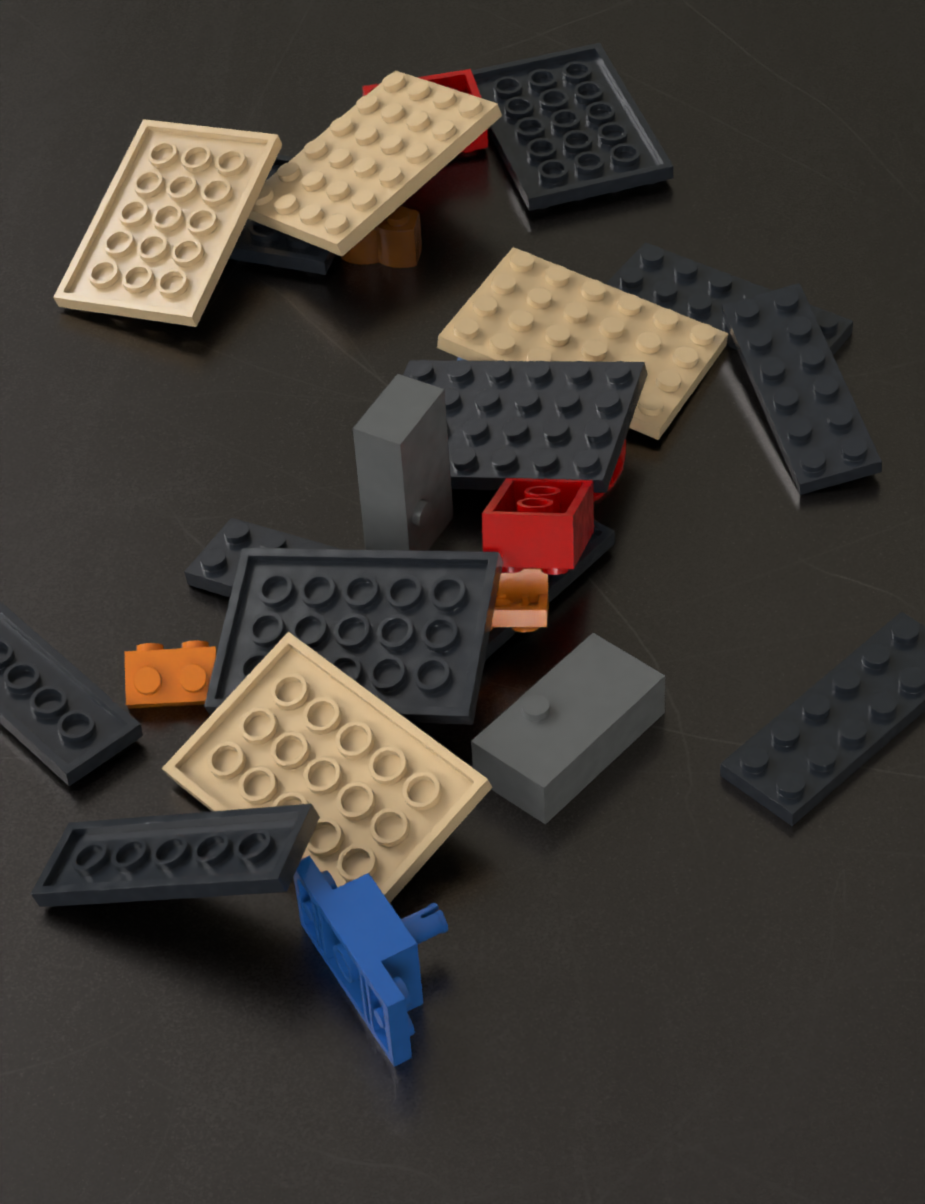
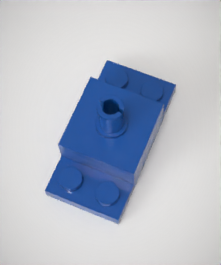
(369, 950)

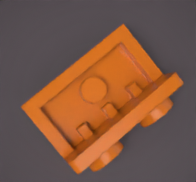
(522, 601)
(168, 675)

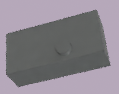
(404, 467)
(569, 727)

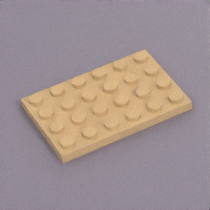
(371, 161)
(168, 222)
(554, 314)
(323, 740)

